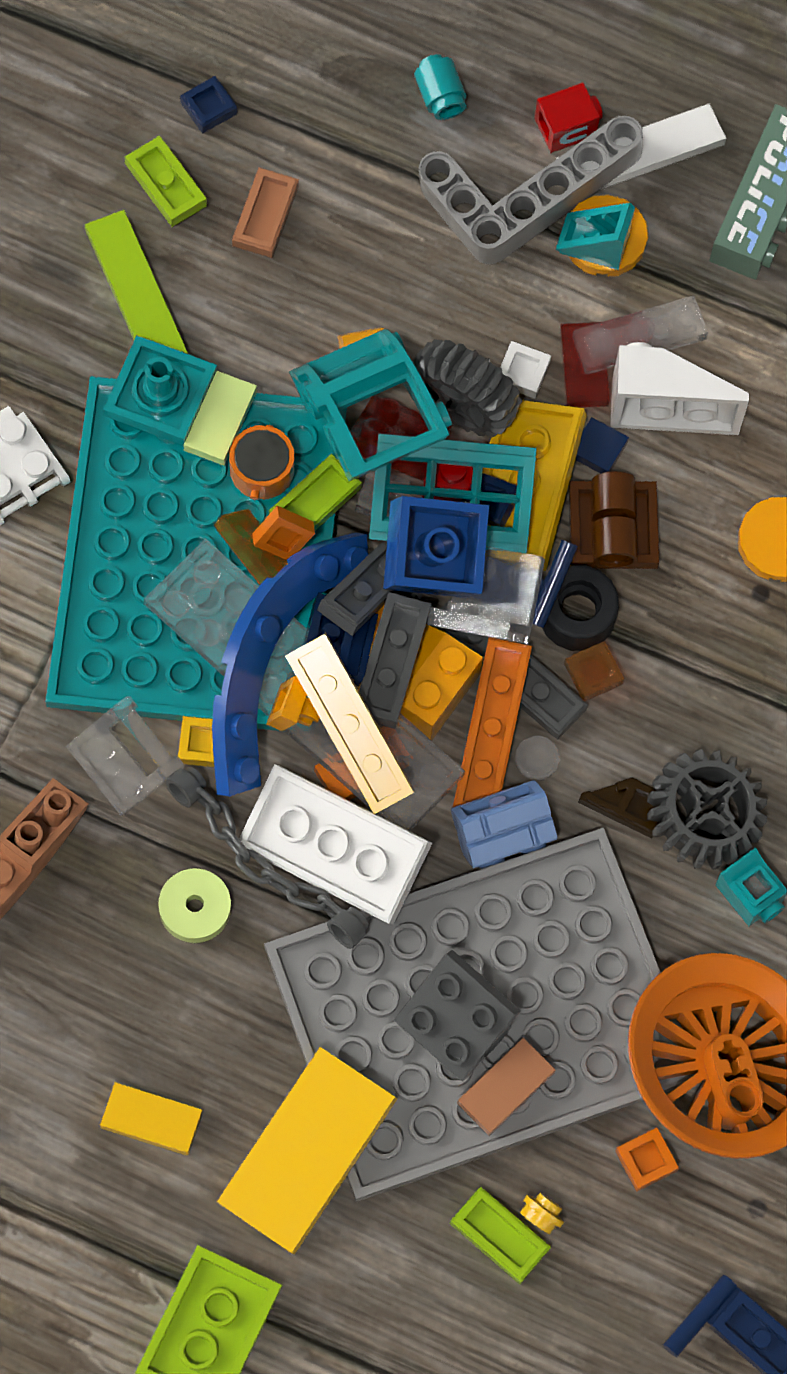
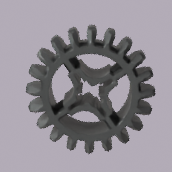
(469, 386)
(695, 796)

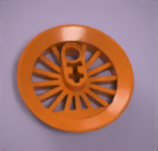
(712, 1053)

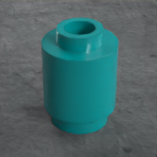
(441, 86)

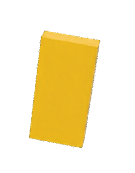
(151, 1119)

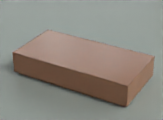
(265, 212)
(506, 1086)

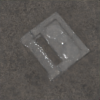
(114, 766)

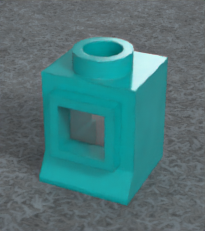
(752, 888)

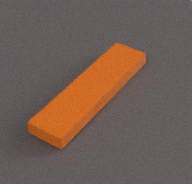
(493, 720)

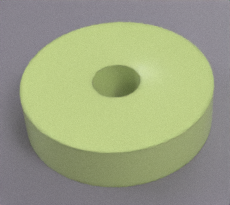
(191, 885)

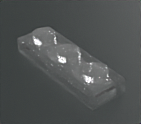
(661, 326)

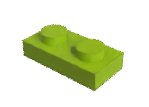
(165, 181)

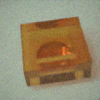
(594, 671)

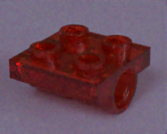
(390, 418)

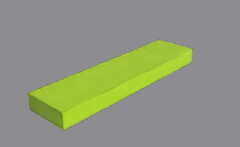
(132, 280)

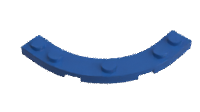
(252, 644)

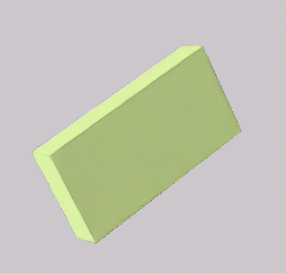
(220, 418)

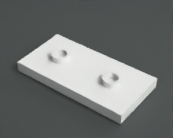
(334, 844)

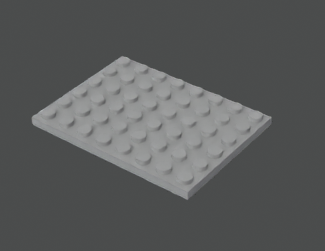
(547, 935)

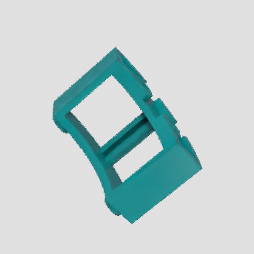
(355, 375)

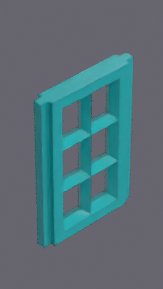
(464, 454)

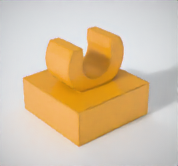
(291, 706)

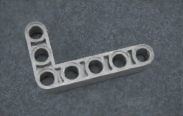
(531, 194)

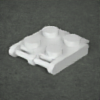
(24, 462)

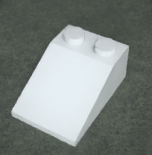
(671, 394)

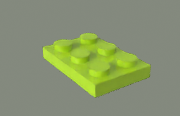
(210, 1319)

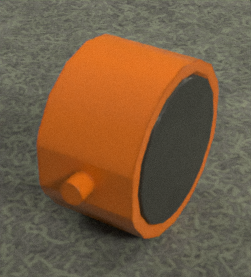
(261, 462)

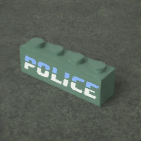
(758, 205)

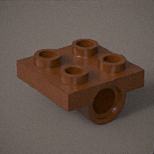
(614, 522)

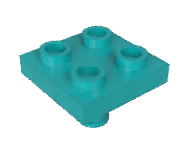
(159, 390)

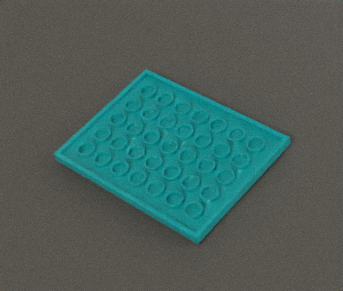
(131, 523)

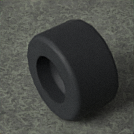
(583, 634)

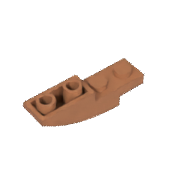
(35, 838)

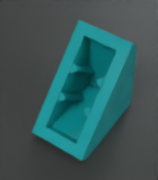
(597, 234)

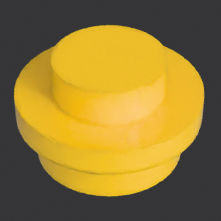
(542, 1212)

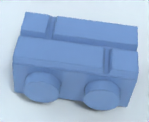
(504, 824)

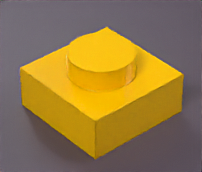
(196, 742)

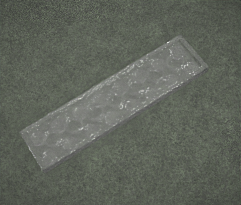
(202, 607)

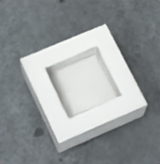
(525, 368)

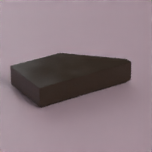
(623, 803)

